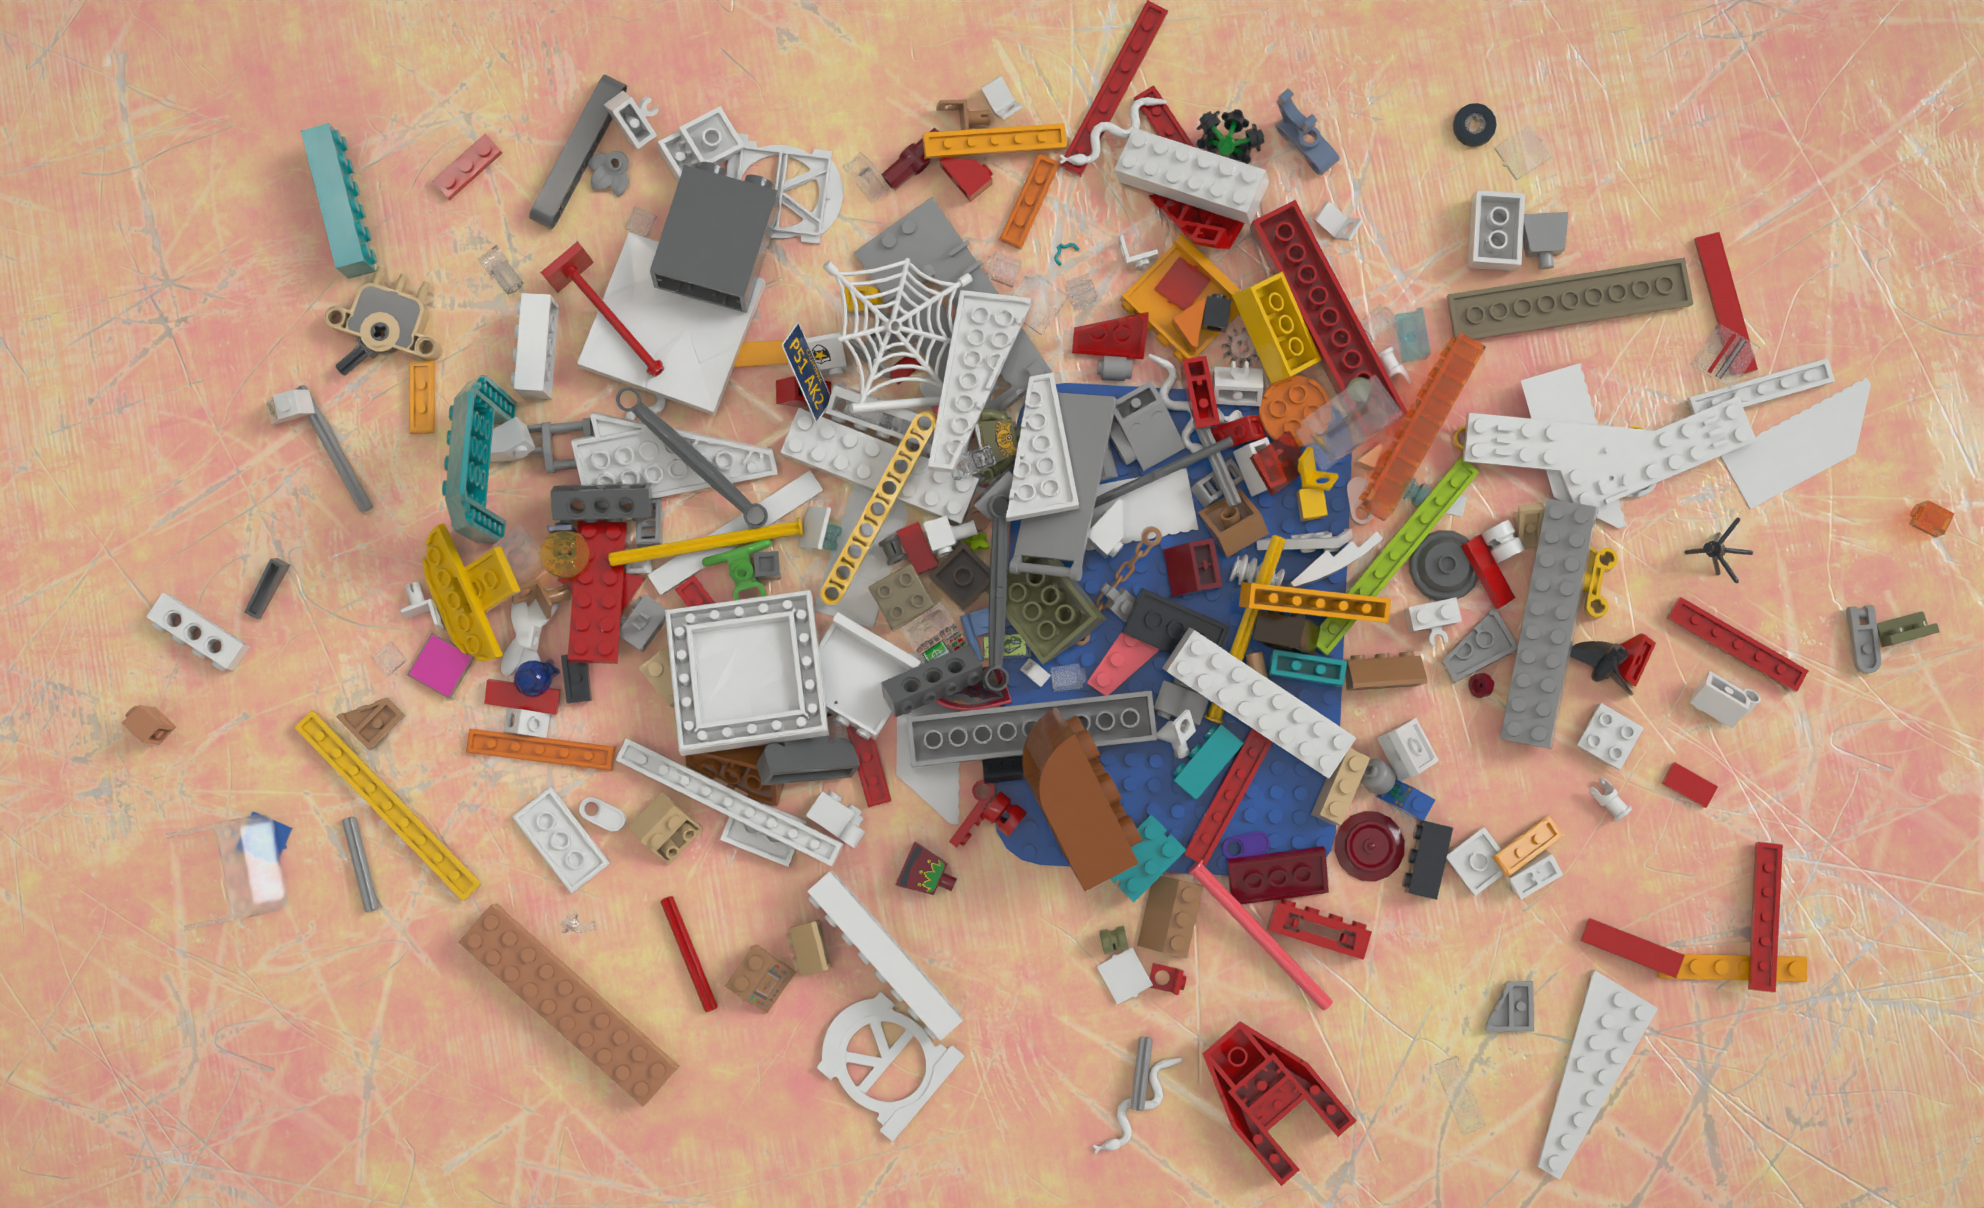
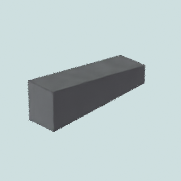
(266, 587)

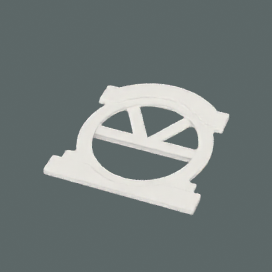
(821, 169)
(895, 1114)

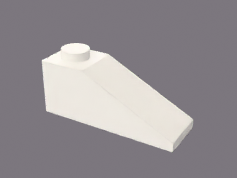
(511, 441)

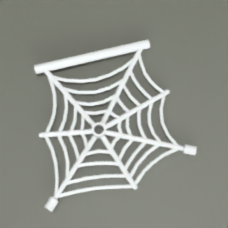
(897, 326)

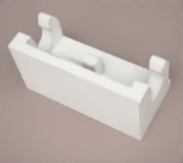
(1534, 875)

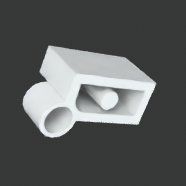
(1723, 699)
(837, 818)

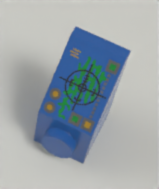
(1408, 800)

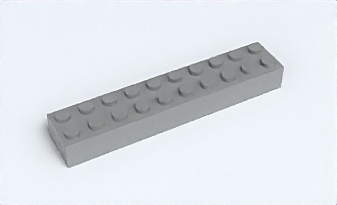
(1549, 623)
(1004, 730)

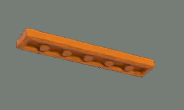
(540, 749)

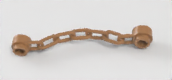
(1130, 564)

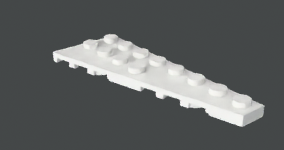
(978, 349)
(1602, 1044)

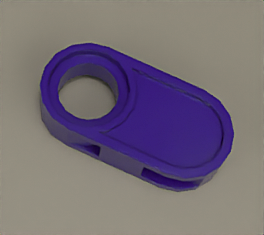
(1250, 843)

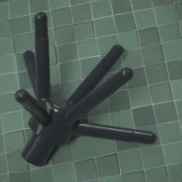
(1717, 550)

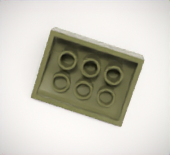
(1049, 610)

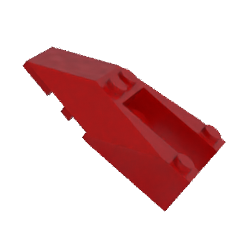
(1261, 1086)

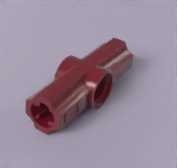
(910, 163)

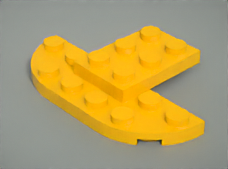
(467, 592)

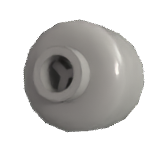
(1378, 777)

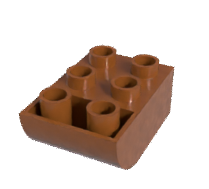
(1078, 799)

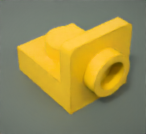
(864, 290)

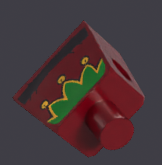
(924, 872)

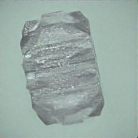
(1232, 348)

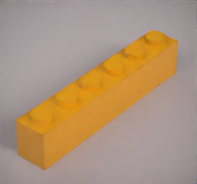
(1314, 602)

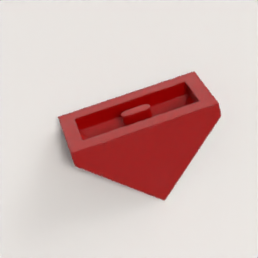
(1639, 652)

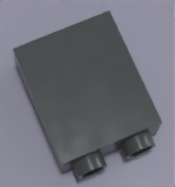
(716, 236)

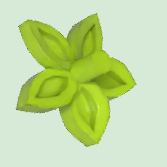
(977, 541)

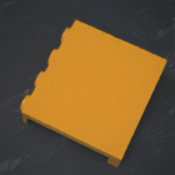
(1144, 298)

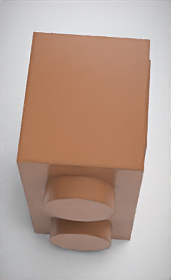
(148, 724)

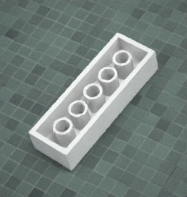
(1192, 176)

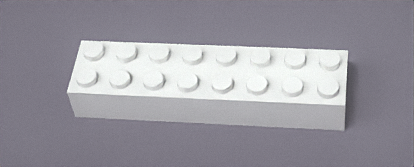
(864, 460)
(1259, 702)
(885, 955)

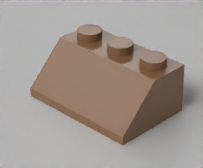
(1385, 671)
(1170, 916)

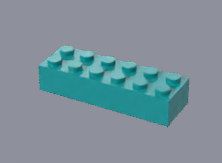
(339, 201)

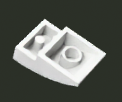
(700, 140)

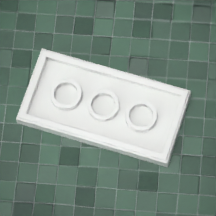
(561, 840)

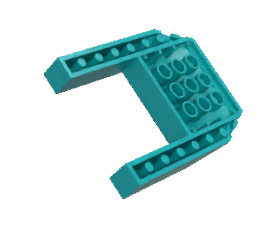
(474, 413)

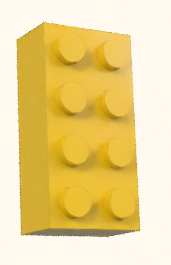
(1276, 327)

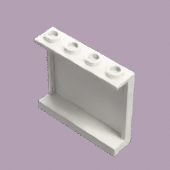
(852, 673)

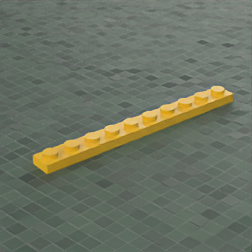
(388, 805)

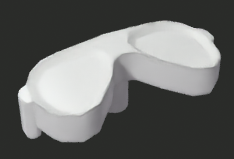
(1233, 416)

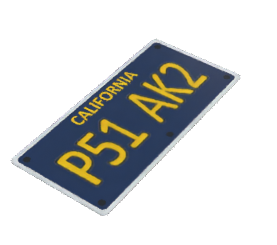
(806, 371)

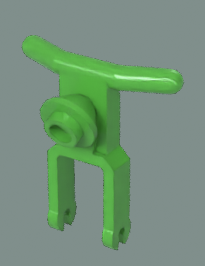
(740, 566)

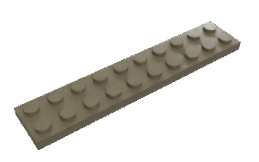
(1570, 299)

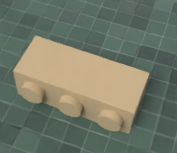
(1340, 788)

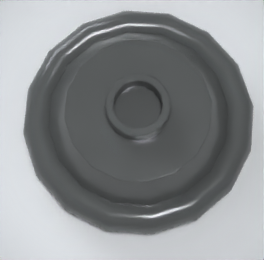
(1441, 566)

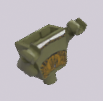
(997, 430)

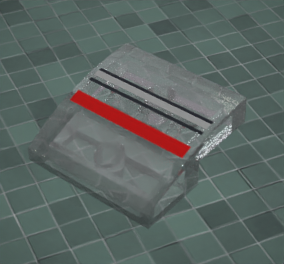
(1725, 356)

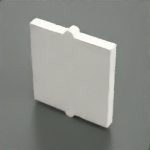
(814, 527)
(1124, 975)

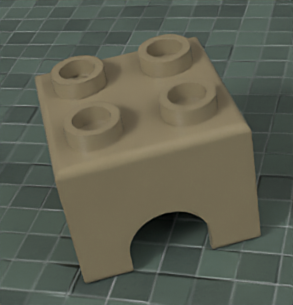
(901, 597)

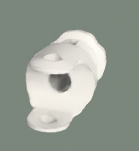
(1391, 364)
(1611, 800)

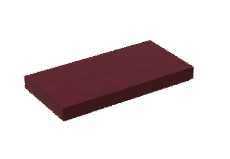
(1278, 875)

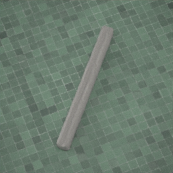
(338, 457)

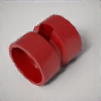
(997, 807)

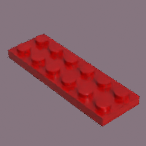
(598, 596)

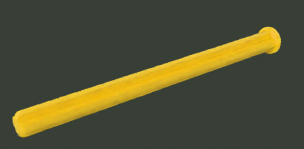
(705, 543)
(1251, 615)

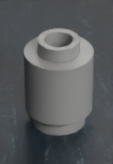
(1115, 368)

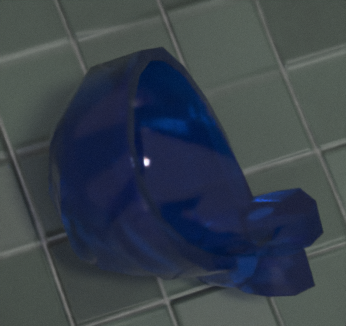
(535, 677)

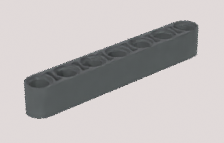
(576, 154)

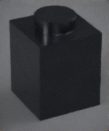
(1216, 313)

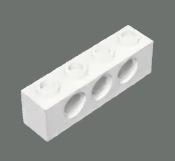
(232, 647)

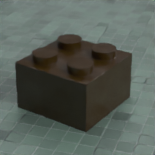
(962, 577)
(1286, 632)

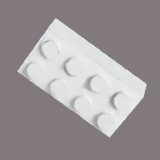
(535, 346)

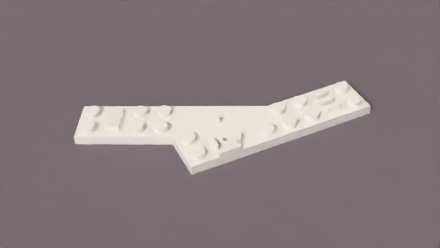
(1607, 461)

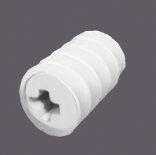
(1250, 571)

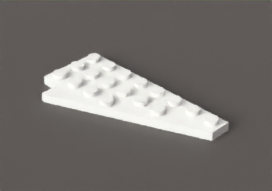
(632, 454)

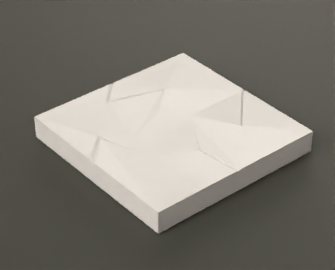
(688, 335)
(746, 673)

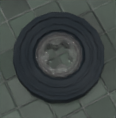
(1467, 134)

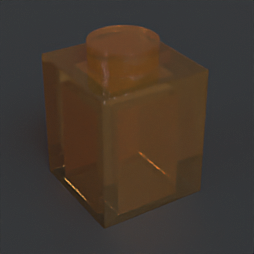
(1931, 518)

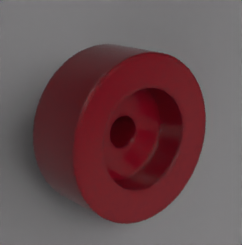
(1481, 685)

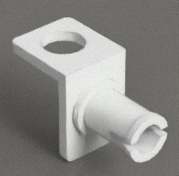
(420, 606)
(1178, 733)

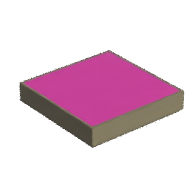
(440, 666)

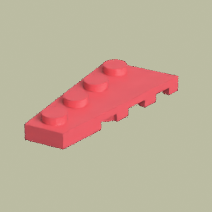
(1120, 663)

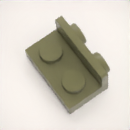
(1905, 629)

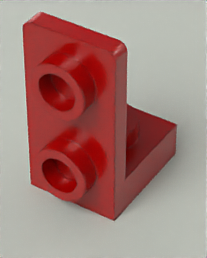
(1240, 430)

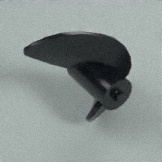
(1604, 658)

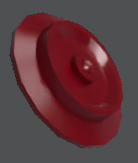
(1369, 846)

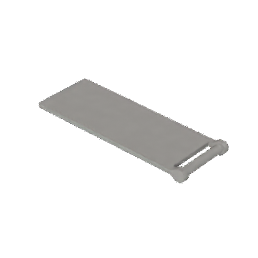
(1065, 534)

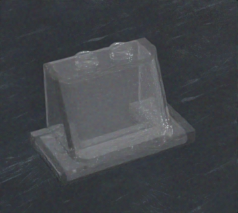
(1348, 421)

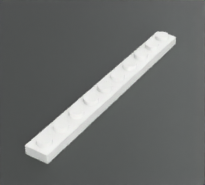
(729, 802)

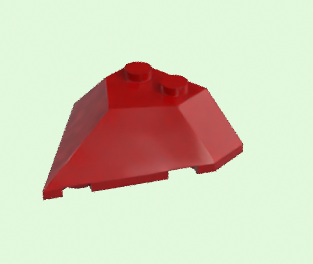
(1198, 224)

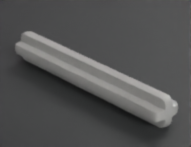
(1220, 468)
(360, 864)

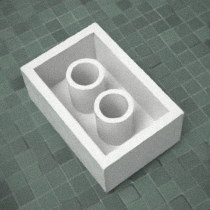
(1496, 230)

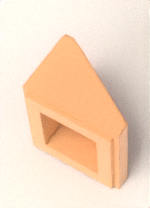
(1370, 459)

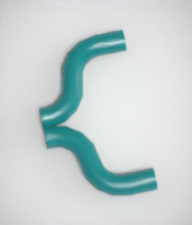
(1059, 250)

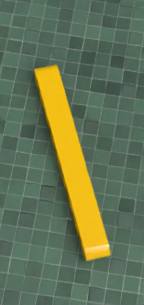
(870, 516)

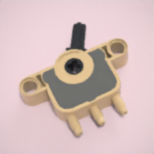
(386, 309)

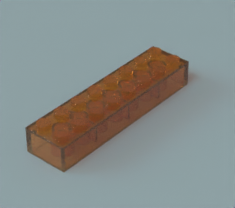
(1420, 429)

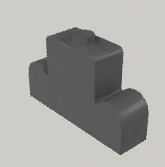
(807, 760)

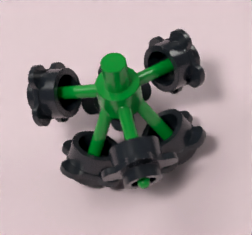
(1234, 122)

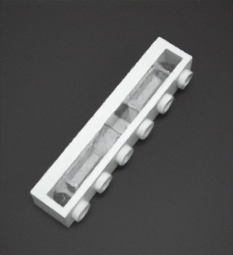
(886, 422)

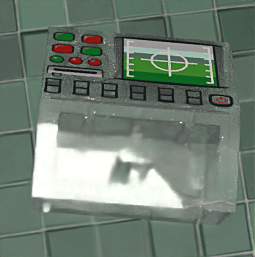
(933, 634)

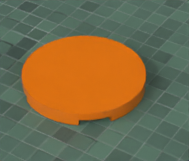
(1288, 403)

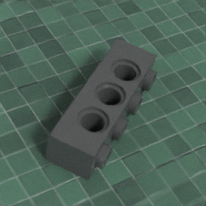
(638, 494)
(932, 681)

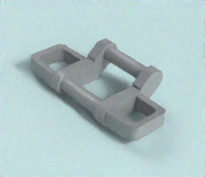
(547, 449)

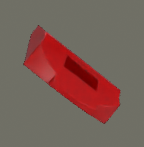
(904, 372)

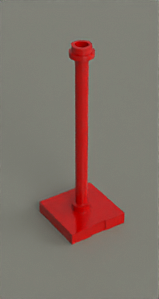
(568, 269)

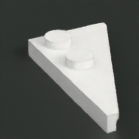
(1312, 541)

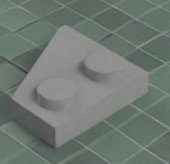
(1513, 1008)

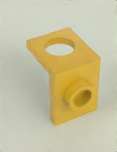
(1309, 474)

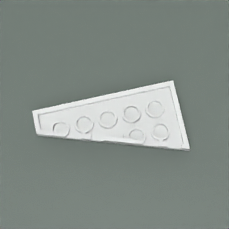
(1042, 467)

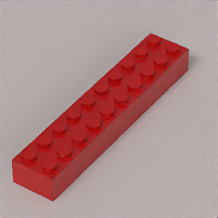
(1330, 319)

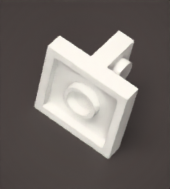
(1408, 750)

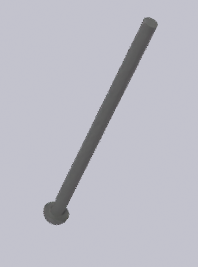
(1163, 471)

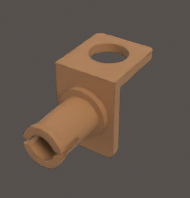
(966, 117)
(544, 598)

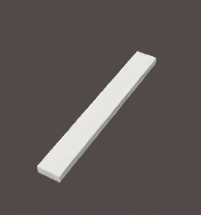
(777, 507)

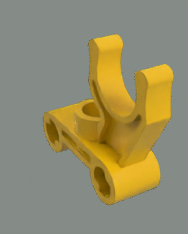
(1594, 579)

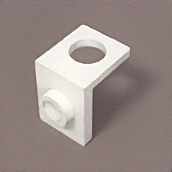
(1000, 98)
(1336, 223)
(1138, 260)
(527, 722)

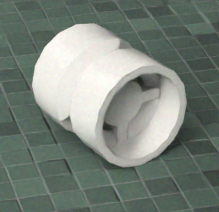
(1502, 541)

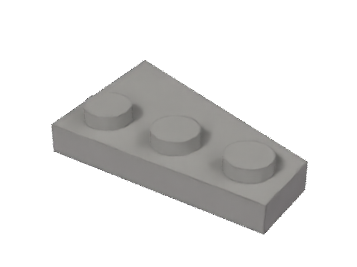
(1480, 648)

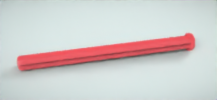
(1260, 935)

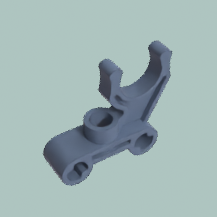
(1293, 128)

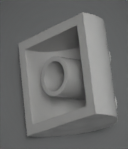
(1000, 485)

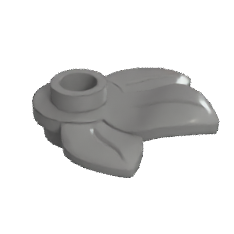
(607, 175)

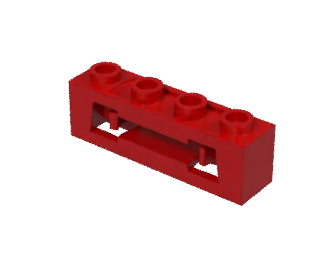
(1358, 941)

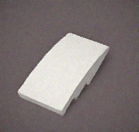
(1328, 565)

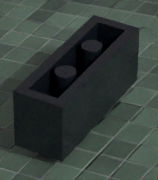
(1427, 859)

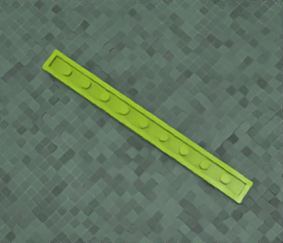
(1401, 547)

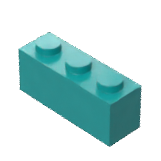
(1307, 668)
(1206, 761)

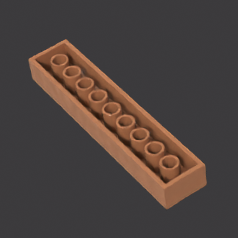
(569, 1004)

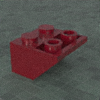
(1192, 568)

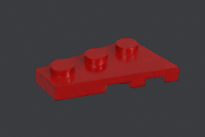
(1113, 337)

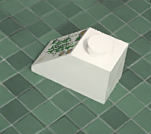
(289, 406)

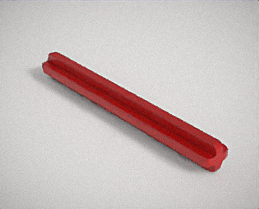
(689, 954)

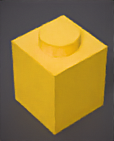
(1311, 504)

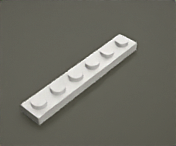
(1768, 387)

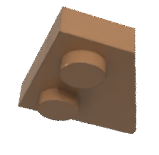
(372, 721)

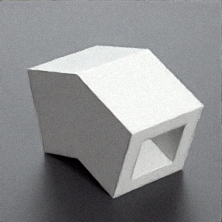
(1035, 672)

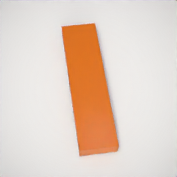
(1029, 201)

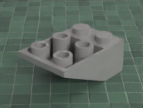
(1147, 426)

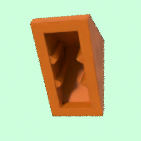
(1189, 324)

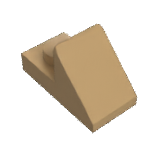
(1528, 523)

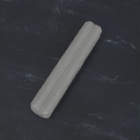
(1141, 1073)

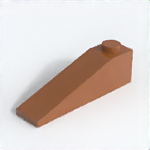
(739, 770)

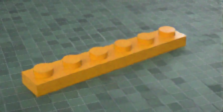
(994, 140)
(1736, 967)

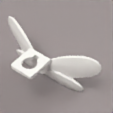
(527, 626)

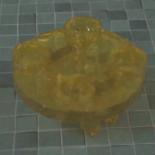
(564, 543)

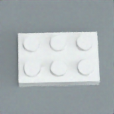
(759, 842)

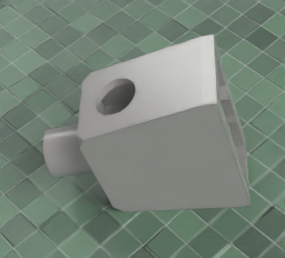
(1545, 236)

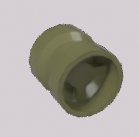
(1114, 940)

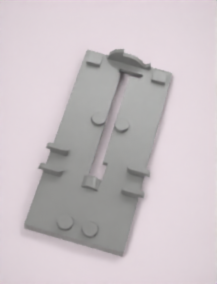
(940, 252)

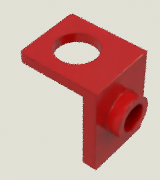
(1176, 979)

